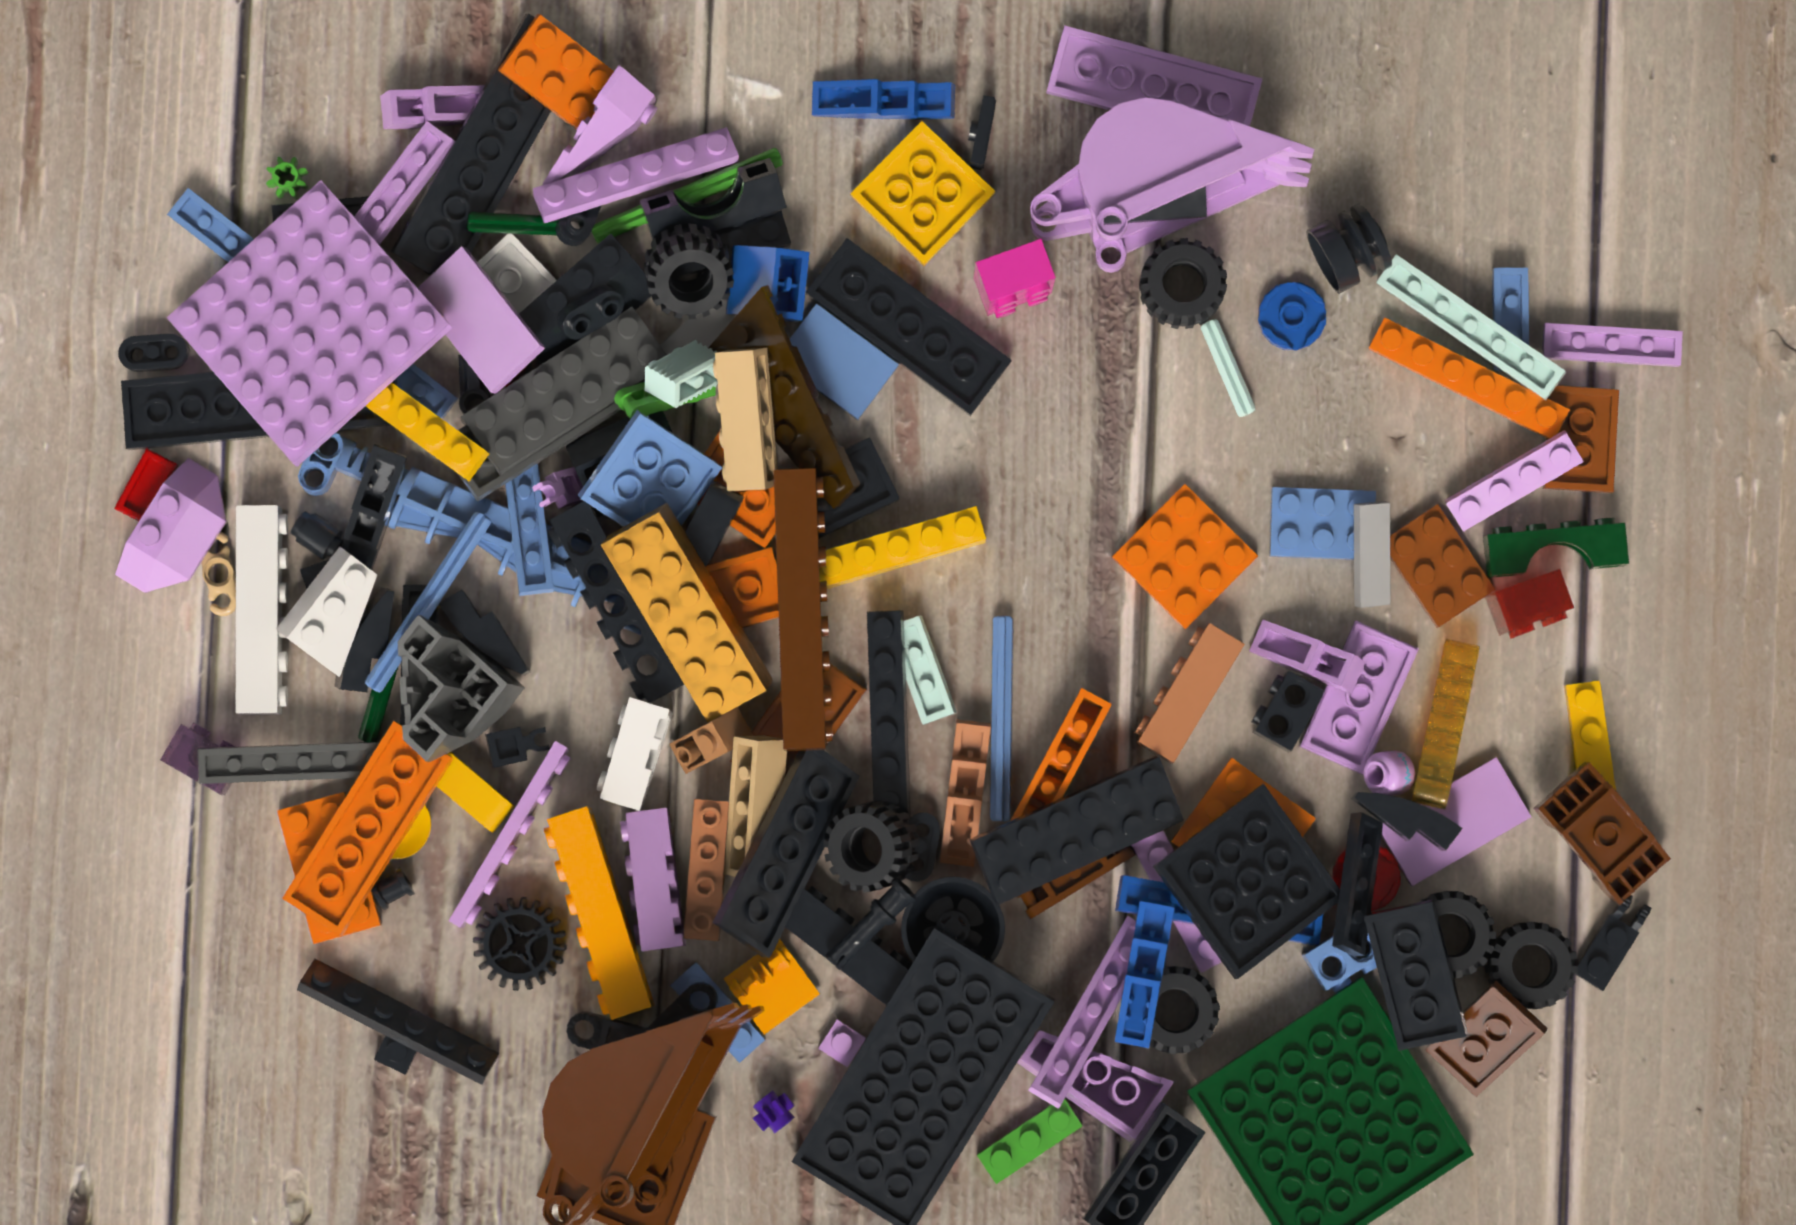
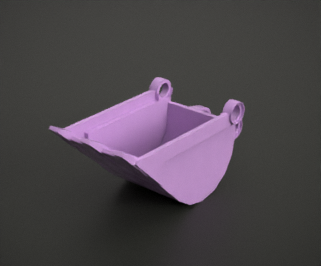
(1152, 155)

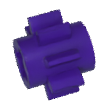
(773, 1111)

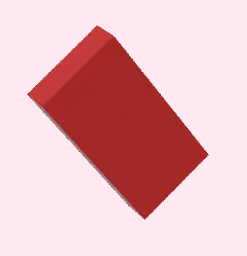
(144, 484)

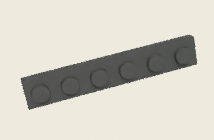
(283, 762)

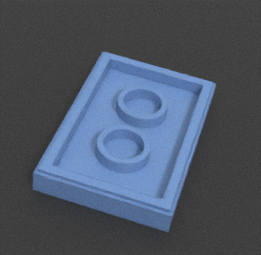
(841, 361)

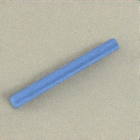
(430, 596)
(1001, 719)

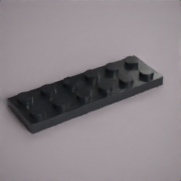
(908, 327)
(1076, 830)
(785, 850)

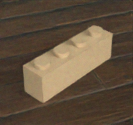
(746, 418)
(755, 781)

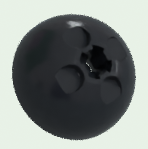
(954, 899)

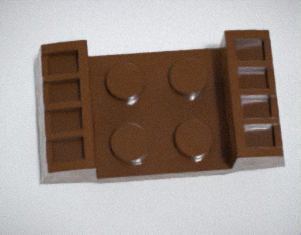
(1603, 832)

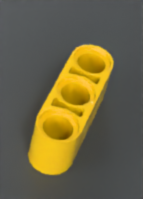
(474, 794)

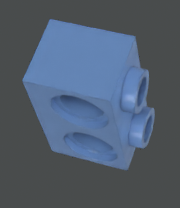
(1348, 964)

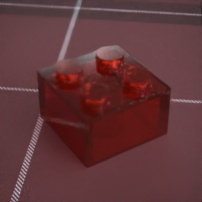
(1529, 602)

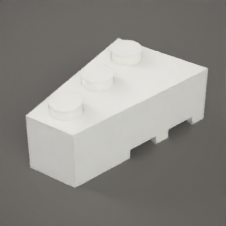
(634, 754)

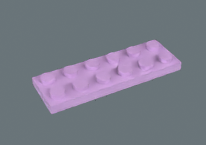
(1113, 71)

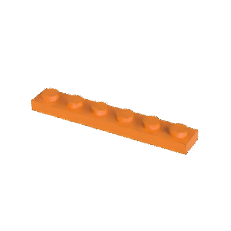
(1468, 379)

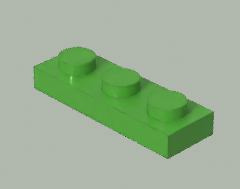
(1029, 1141)

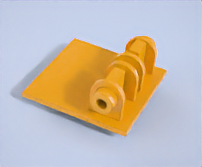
(773, 983)

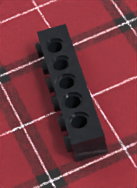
(582, 520)

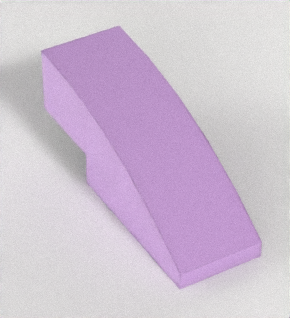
(433, 104)
(1307, 656)

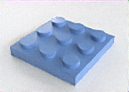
(646, 471)

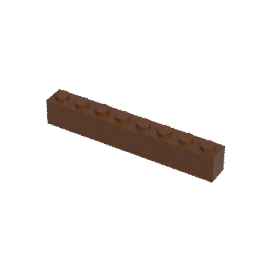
(800, 609)

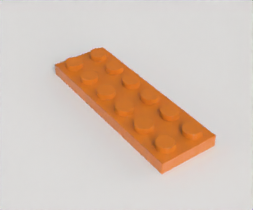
(365, 832)

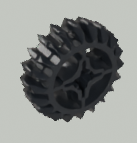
(505, 918)

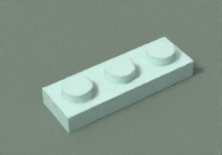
(925, 674)

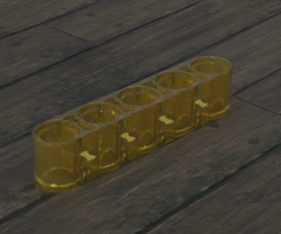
(1445, 724)

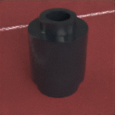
(317, 535)

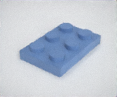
(1314, 522)

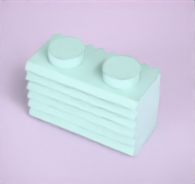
(681, 374)

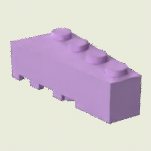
(654, 879)

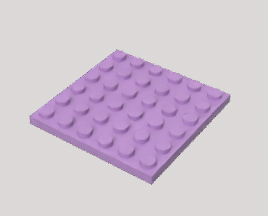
(309, 323)

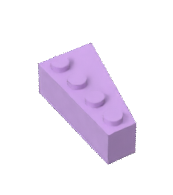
(1105, 1088)

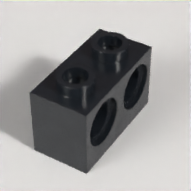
(1294, 715)

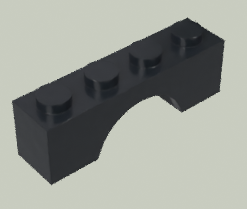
(752, 195)

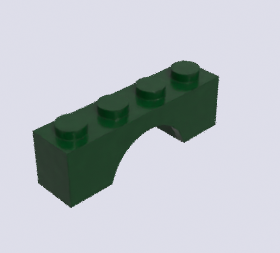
(1599, 545)

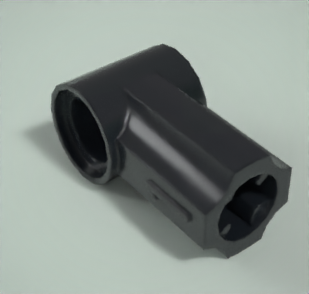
(470, 385)

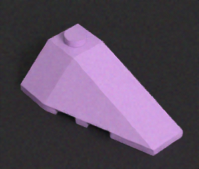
(618, 113)

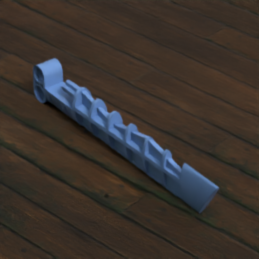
(445, 509)

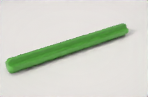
(691, 193)

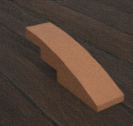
(965, 792)

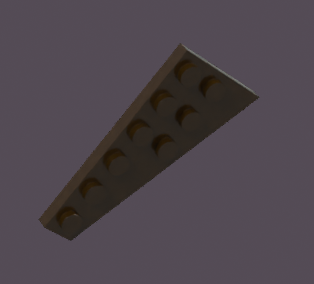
(797, 416)

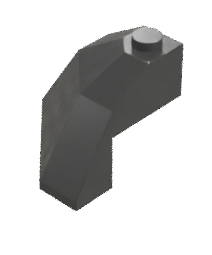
(448, 689)

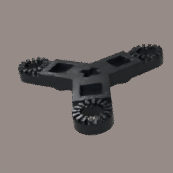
(613, 1030)

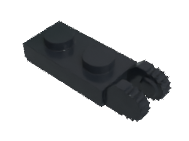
(1610, 945)

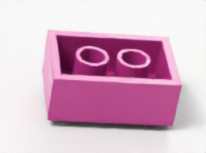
(1014, 279)

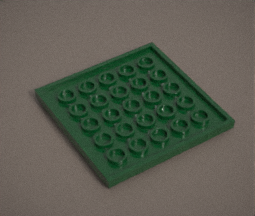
(1330, 1116)

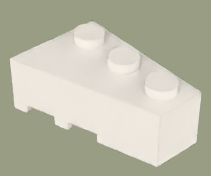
(330, 611)

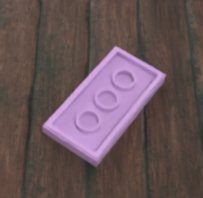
(483, 321)
(1348, 724)
(1480, 804)

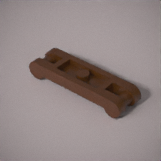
(1072, 882)

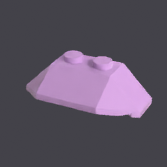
(174, 530)

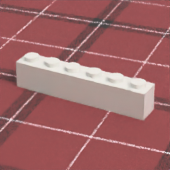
(260, 609)

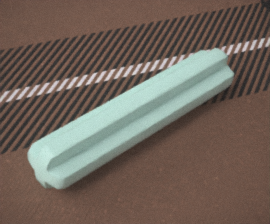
(1228, 368)

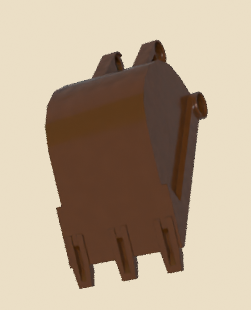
(626, 1107)

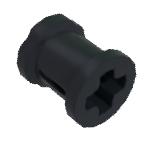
(392, 888)

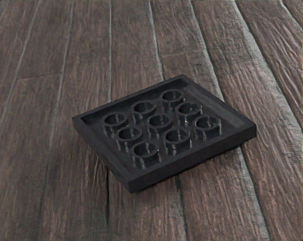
(1248, 881)

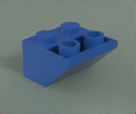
(779, 268)

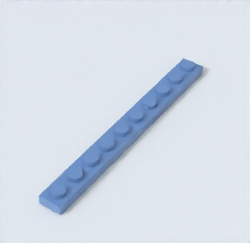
(228, 240)

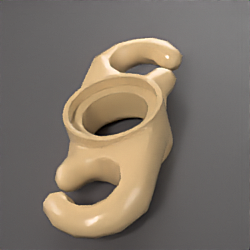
(228, 586)

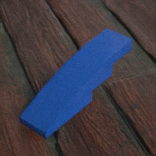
(883, 99)
(1144, 972)

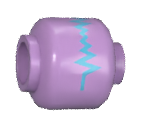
(1389, 773)

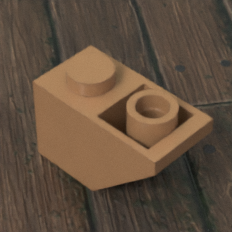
(709, 740)

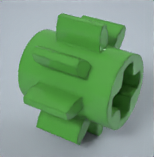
(285, 168)

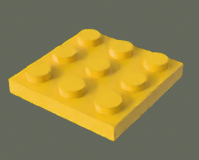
(922, 193)

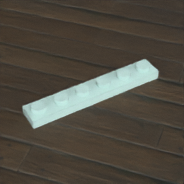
(1471, 327)

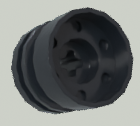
(1355, 245)

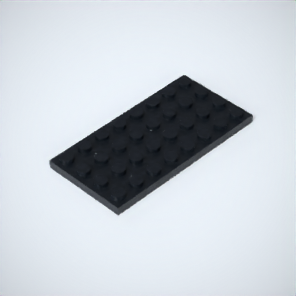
(923, 1079)

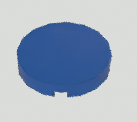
(1292, 316)

